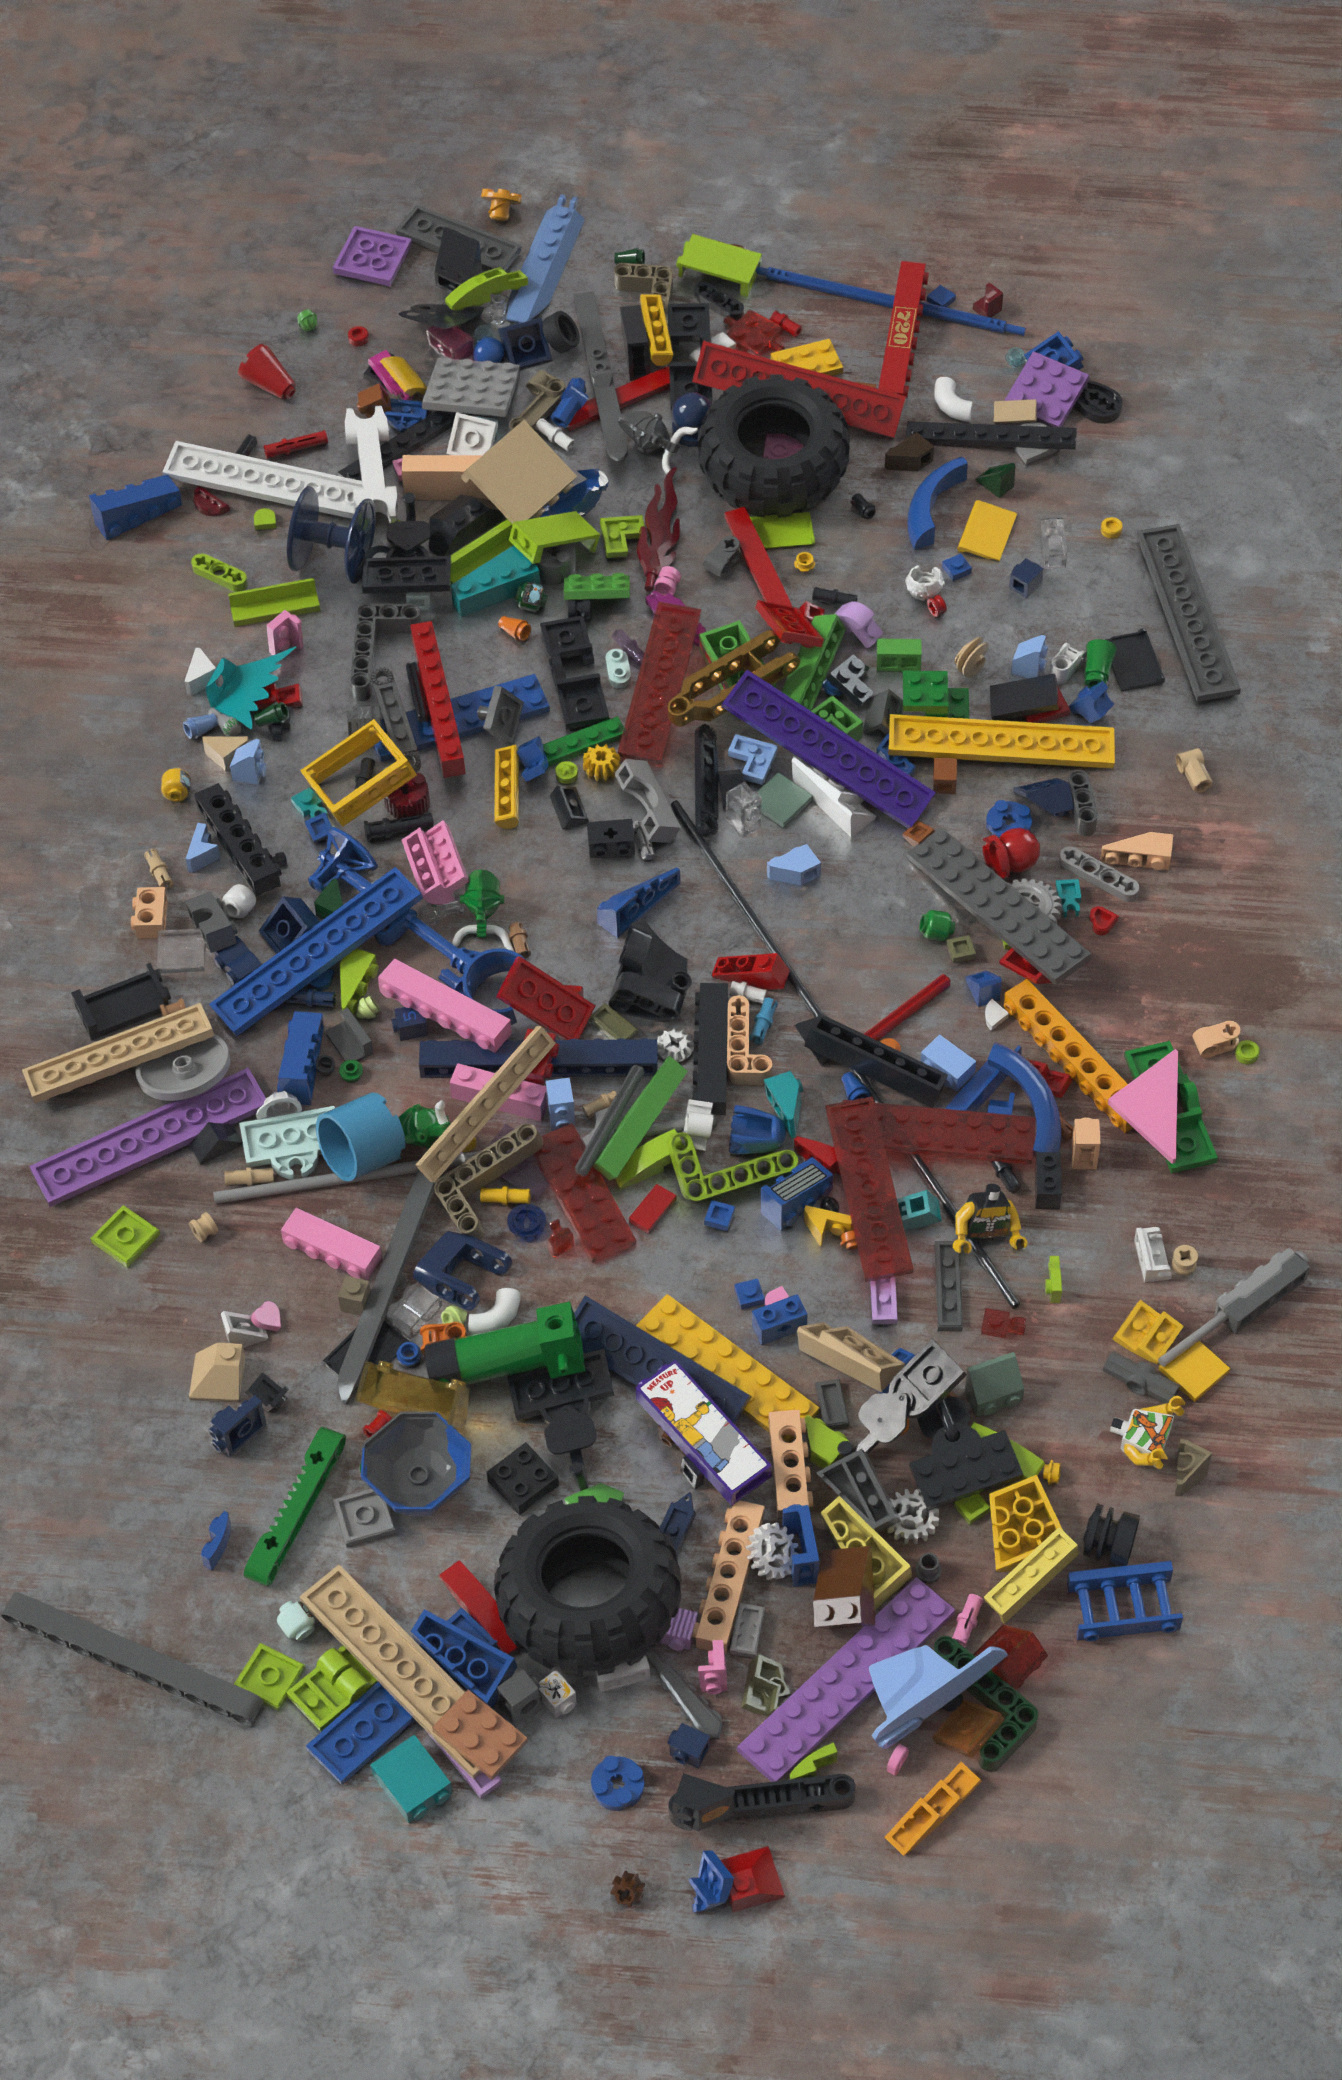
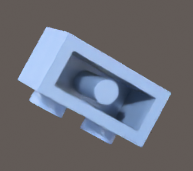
(950, 1060)

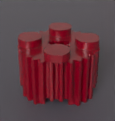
(409, 799)

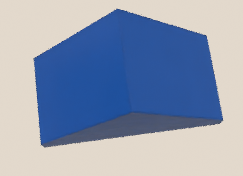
(984, 987)

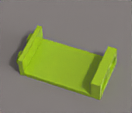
(720, 261)
(535, 534)

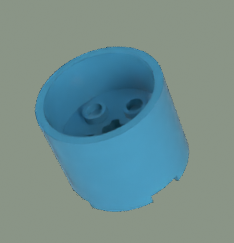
(359, 1137)

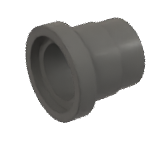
(928, 1575)

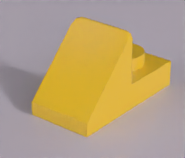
(823, 1220)

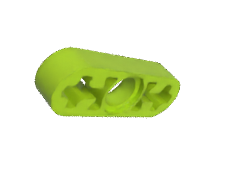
(224, 580)

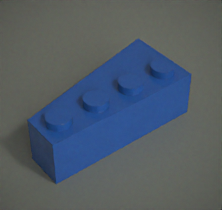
(300, 1055)
(464, 1656)

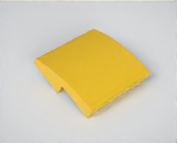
(404, 375)
(1147, 1332)

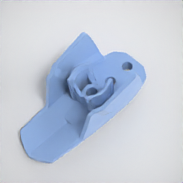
(919, 1685)

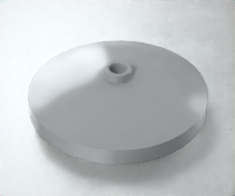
(185, 1071)

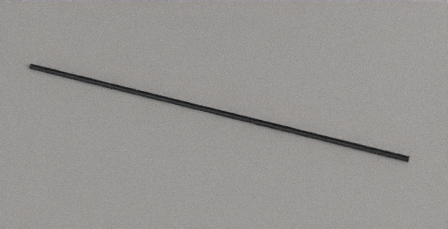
(815, 1010)

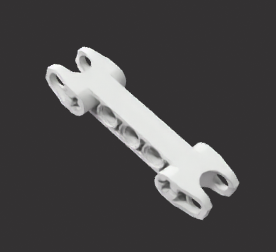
(367, 435)

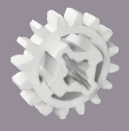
(912, 1514)
(771, 1551)

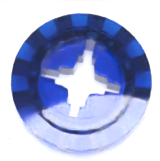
(518, 1216)

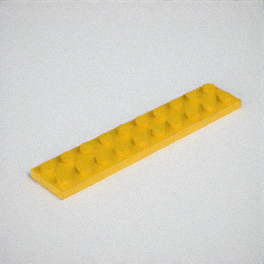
(1001, 741)

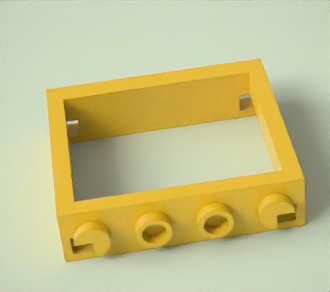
(371, 791)

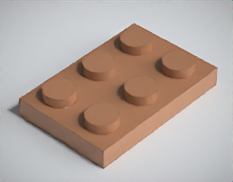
(480, 1734)

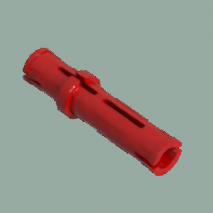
(294, 444)

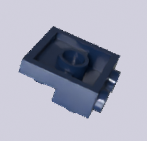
(235, 1428)

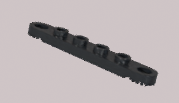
(706, 781)

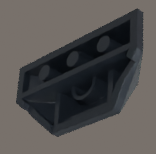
(460, 523)

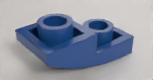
(219, 1534)

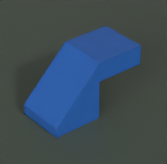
(533, 758)

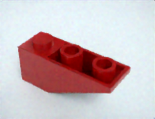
(758, 970)

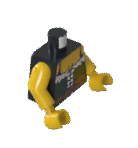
(987, 1216)

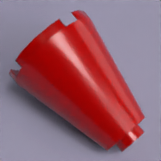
(267, 372)

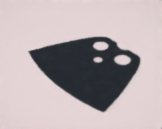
(444, 315)

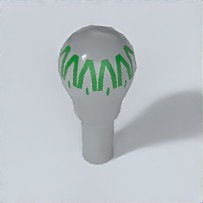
(229, 725)

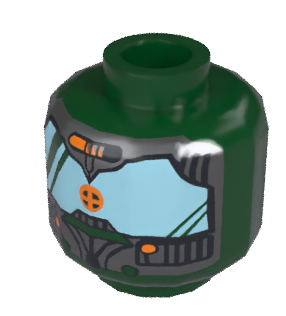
(531, 597)

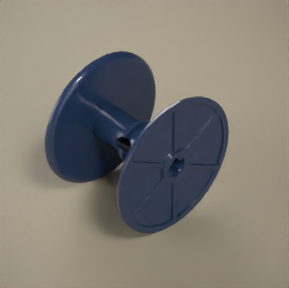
(307, 530)

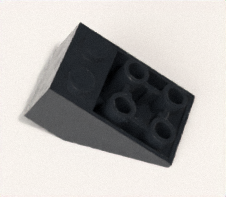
(457, 260)

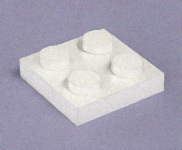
(471, 435)

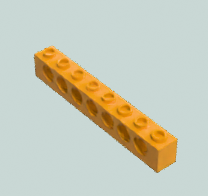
(1072, 1044)

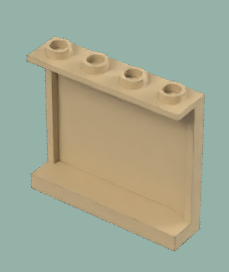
(521, 474)

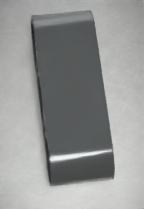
(1084, 805)

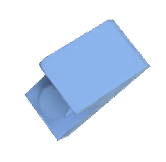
(201, 851)

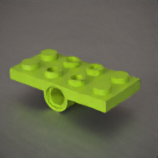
(331, 1687)

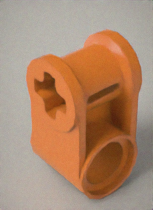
(440, 1332)

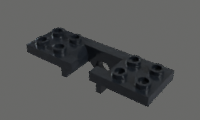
(687, 324)
(581, 696)

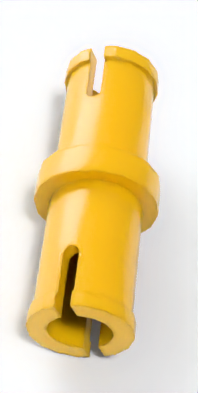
(505, 1195)

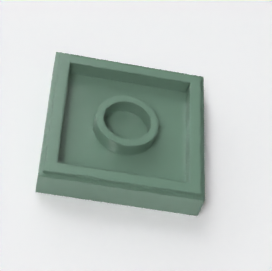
(783, 799)

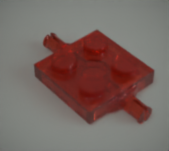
(754, 333)

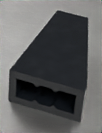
(635, 341)

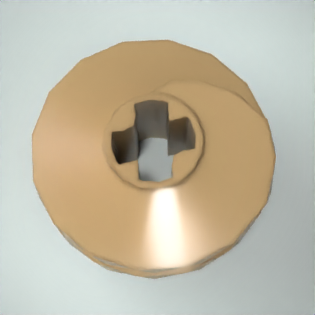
(971, 657)

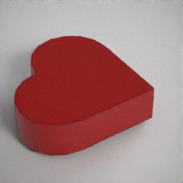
(1102, 920)

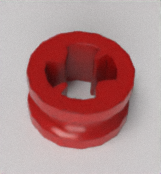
(936, 605)

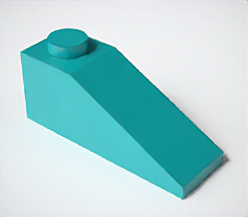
(785, 1098)
(919, 1210)

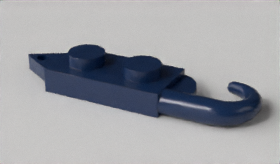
(678, 1521)

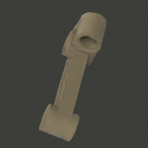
(548, 394)

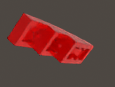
(821, 1152)
(477, 1603)

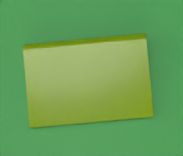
(784, 531)

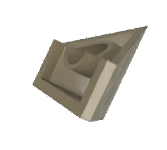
(1191, 1466)

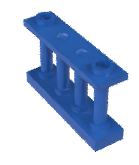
(1133, 1577)

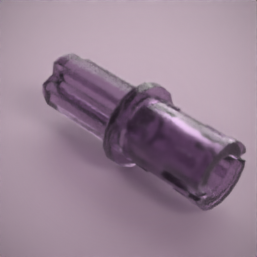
(628, 646)

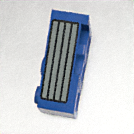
(788, 1197)

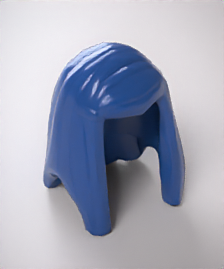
(755, 1131)

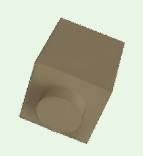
(354, 1295)

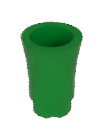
(1098, 661)

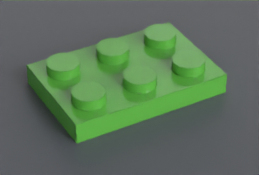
(596, 586)

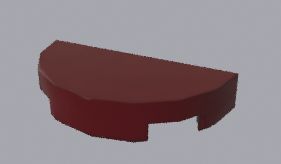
(208, 503)

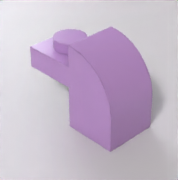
(858, 619)

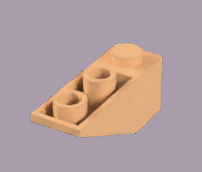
(1144, 850)

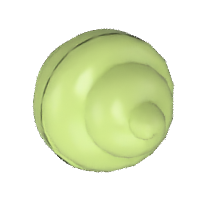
(367, 1008)
(453, 1314)

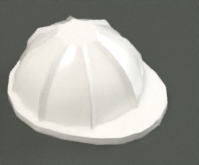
(279, 1104)

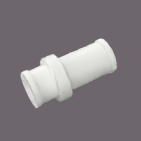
(749, 992)

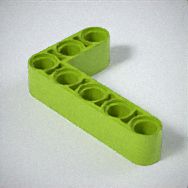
(727, 1174)

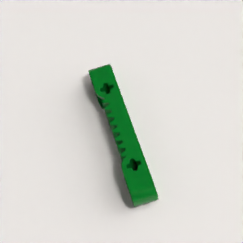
(275, 1545)

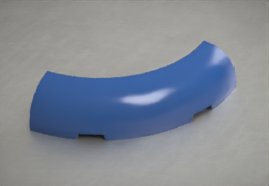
(919, 520)
(1038, 1092)

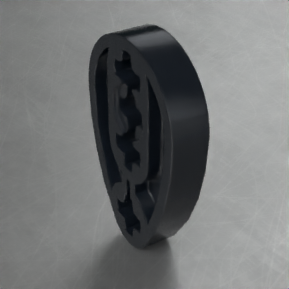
(1097, 393)

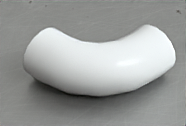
(949, 402)
(499, 1315)

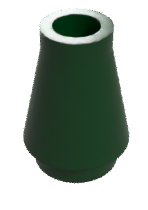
(631, 256)
(273, 714)

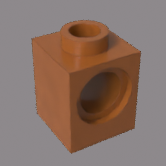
(373, 397)
(945, 775)

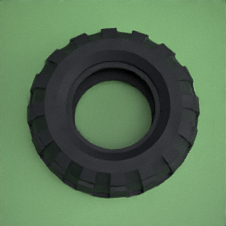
(773, 408)
(599, 1634)

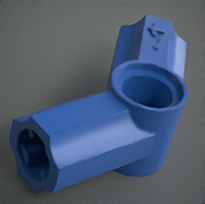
(571, 402)

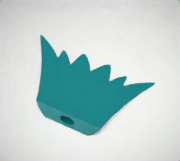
(242, 686)

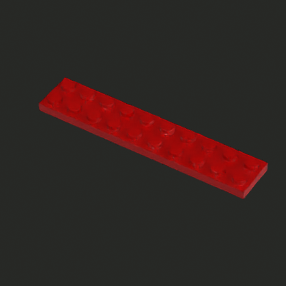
(860, 404)

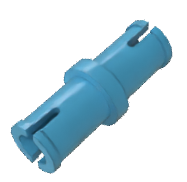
(763, 1020)

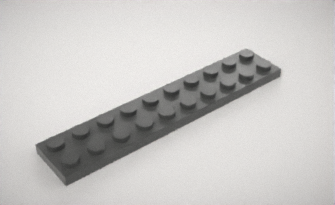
(1188, 613)
(999, 906)

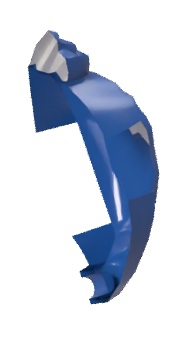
(582, 496)

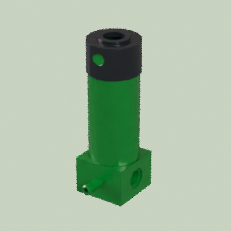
(545, 1343)

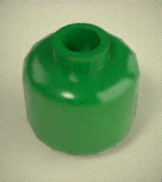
(936, 925)

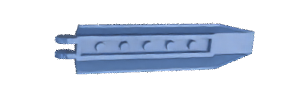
(546, 260)

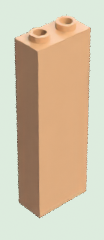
(438, 476)

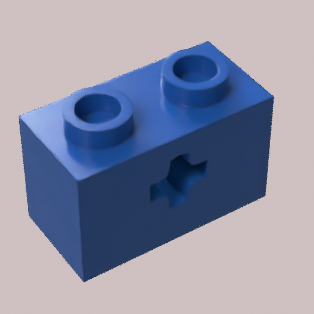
(779, 1319)

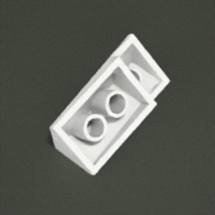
(834, 799)

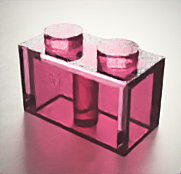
(450, 342)

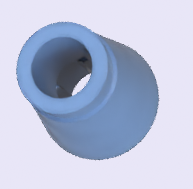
(199, 725)

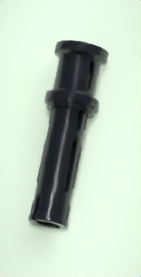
(388, 827)

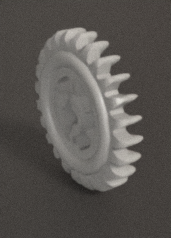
(1048, 899)

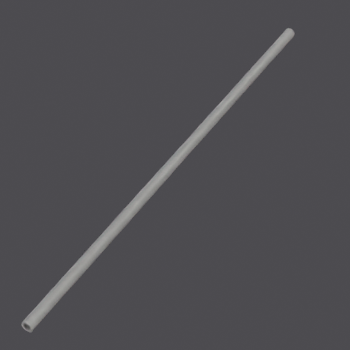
(385, 1171)

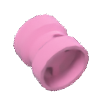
(667, 580)

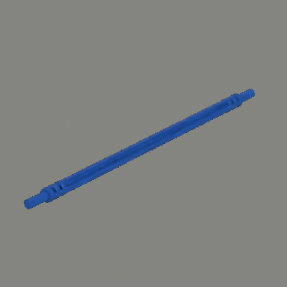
(887, 300)

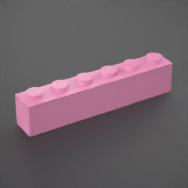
(444, 1005)

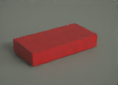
(652, 1208)

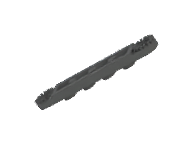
(395, 715)

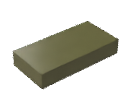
(612, 1024)

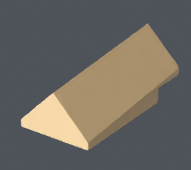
(849, 1353)

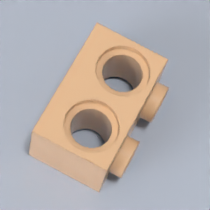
(153, 913)
(1085, 1143)

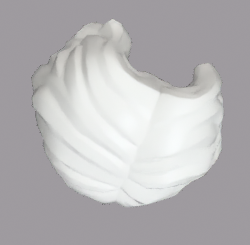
(924, 584)

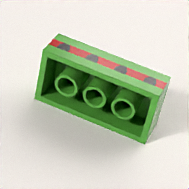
(722, 641)

